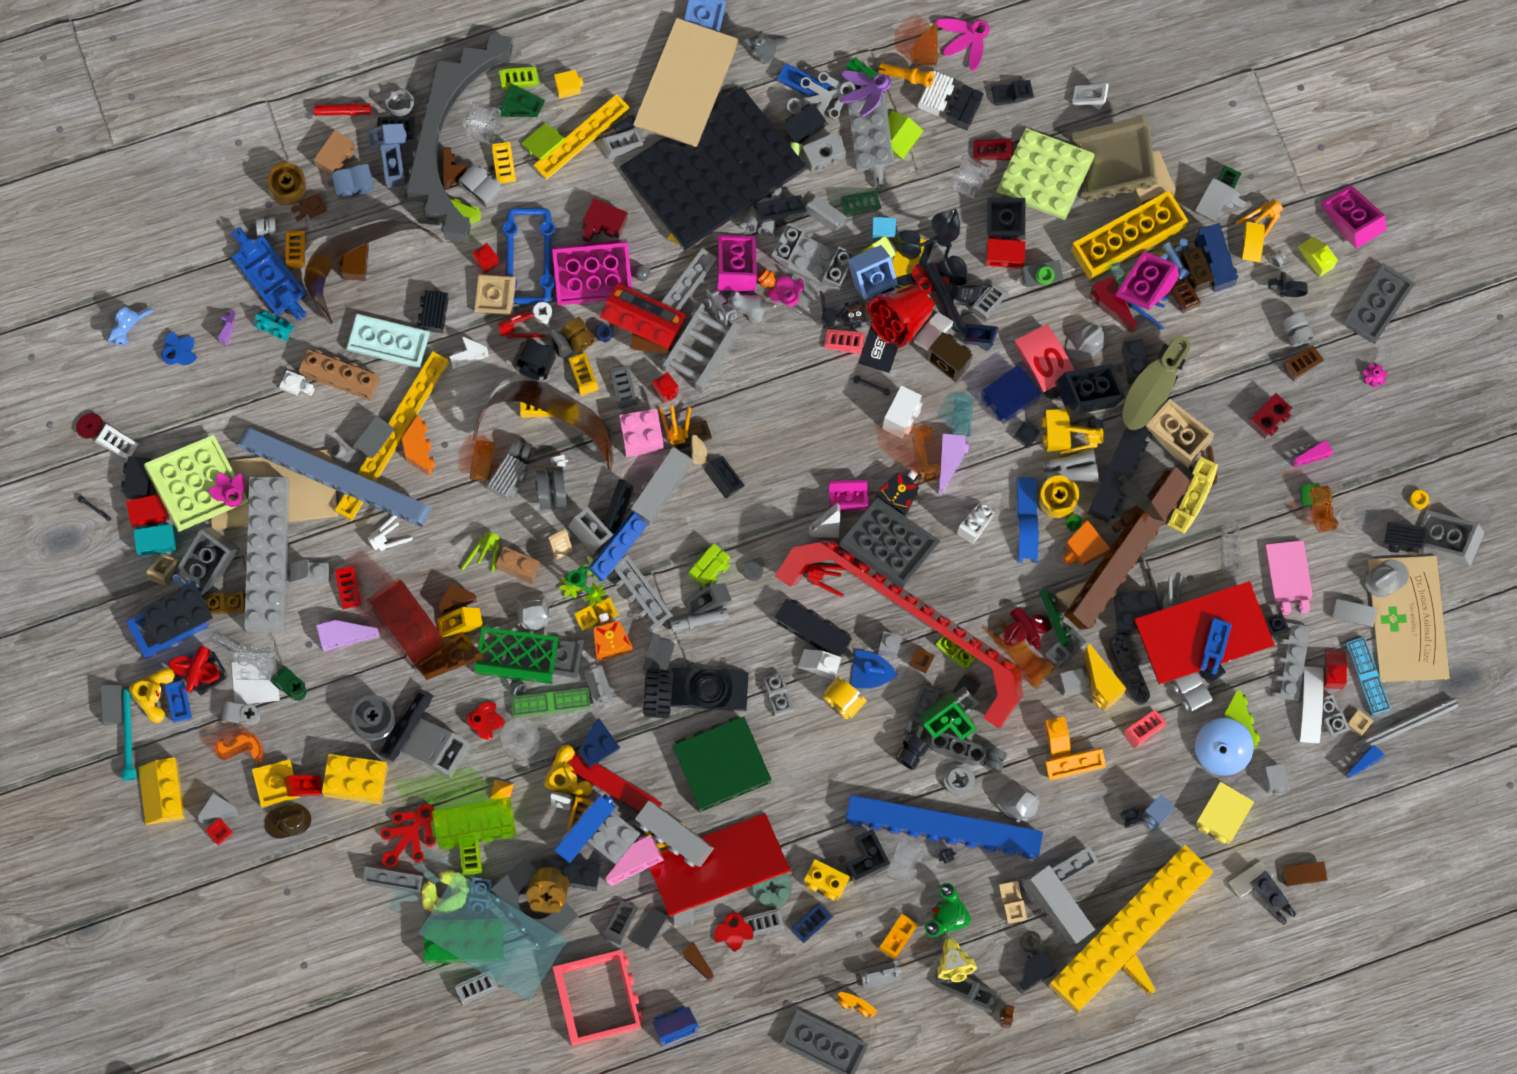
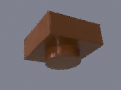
(921, 660)

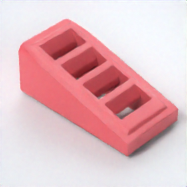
(845, 334)
(1135, 736)

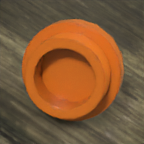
(766, 278)

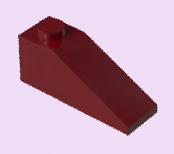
(1105, 296)

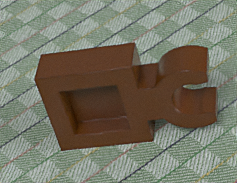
(312, 206)
(1006, 1016)

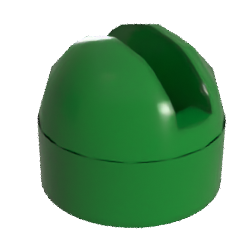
(1073, 526)

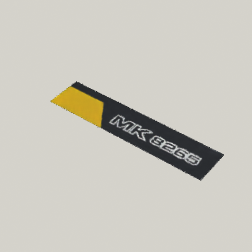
(875, 351)

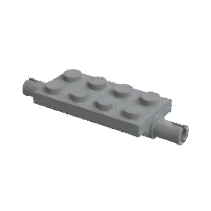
(871, 139)

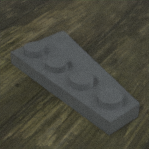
(567, 657)

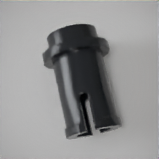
(624, 123)

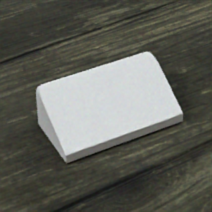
(1241, 883)

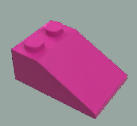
(1354, 216)
(736, 263)
(1148, 281)

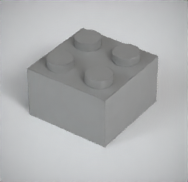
(613, 839)

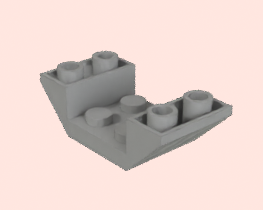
(811, 258)

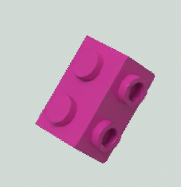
(848, 494)

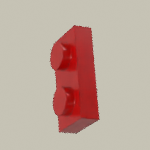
(303, 785)

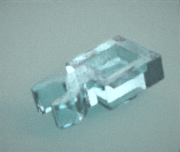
(1118, 274)

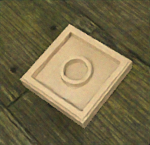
(494, 294)

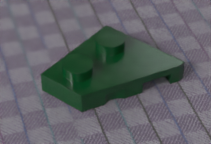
(521, 103)

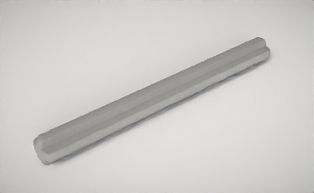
(1405, 725)

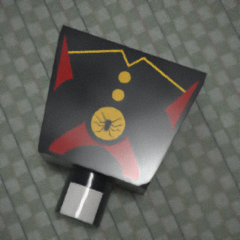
(899, 491)

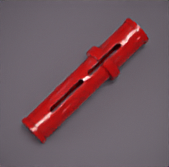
(342, 109)

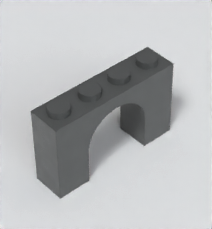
(516, 881)

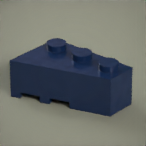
(1217, 256)

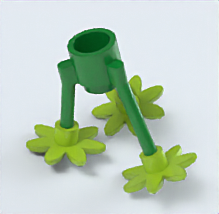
(576, 582)

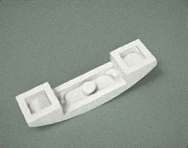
(1312, 705)

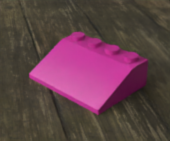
(590, 270)

